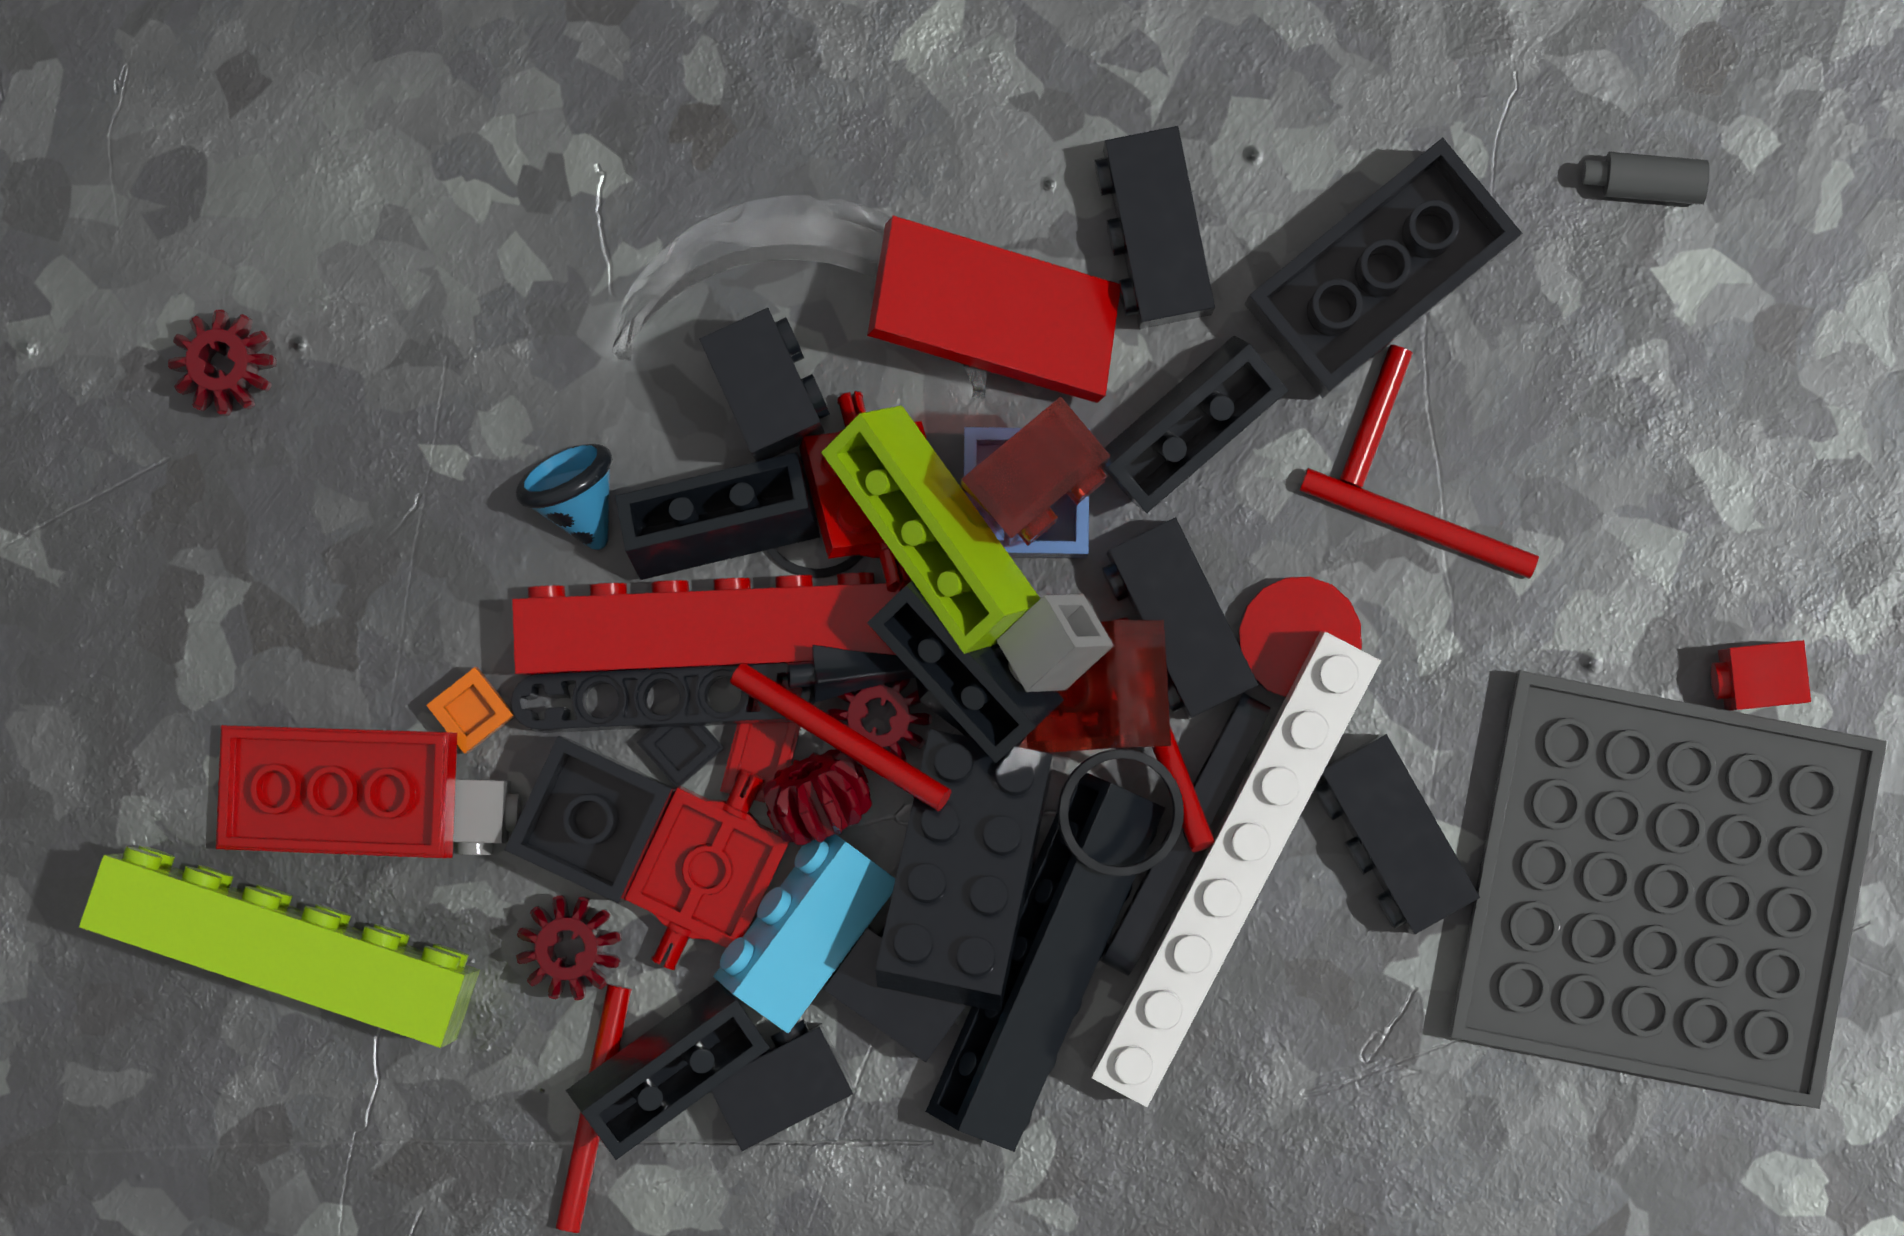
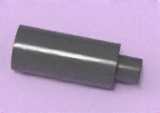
(1649, 177)

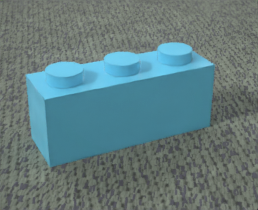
(804, 930)

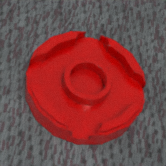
(1284, 624)

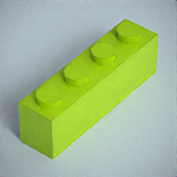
(931, 526)

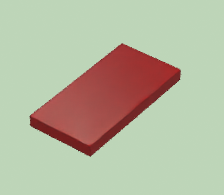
(994, 309)
(337, 791)

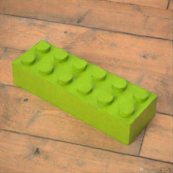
(280, 948)

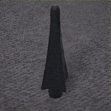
(845, 671)

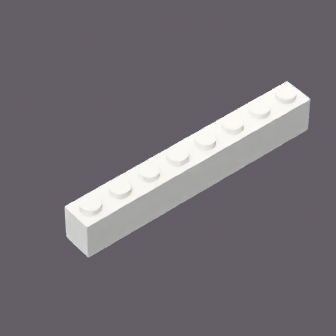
(1234, 868)

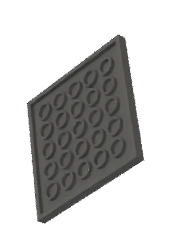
(1667, 889)

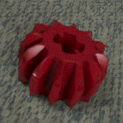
(202, 374)
(899, 723)
(817, 797)
(552, 934)

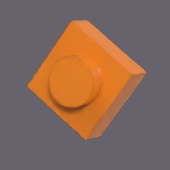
(471, 710)

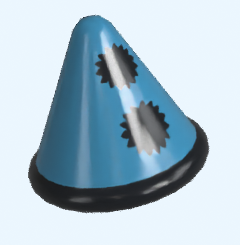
(572, 492)

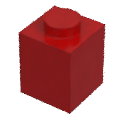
(1761, 676)

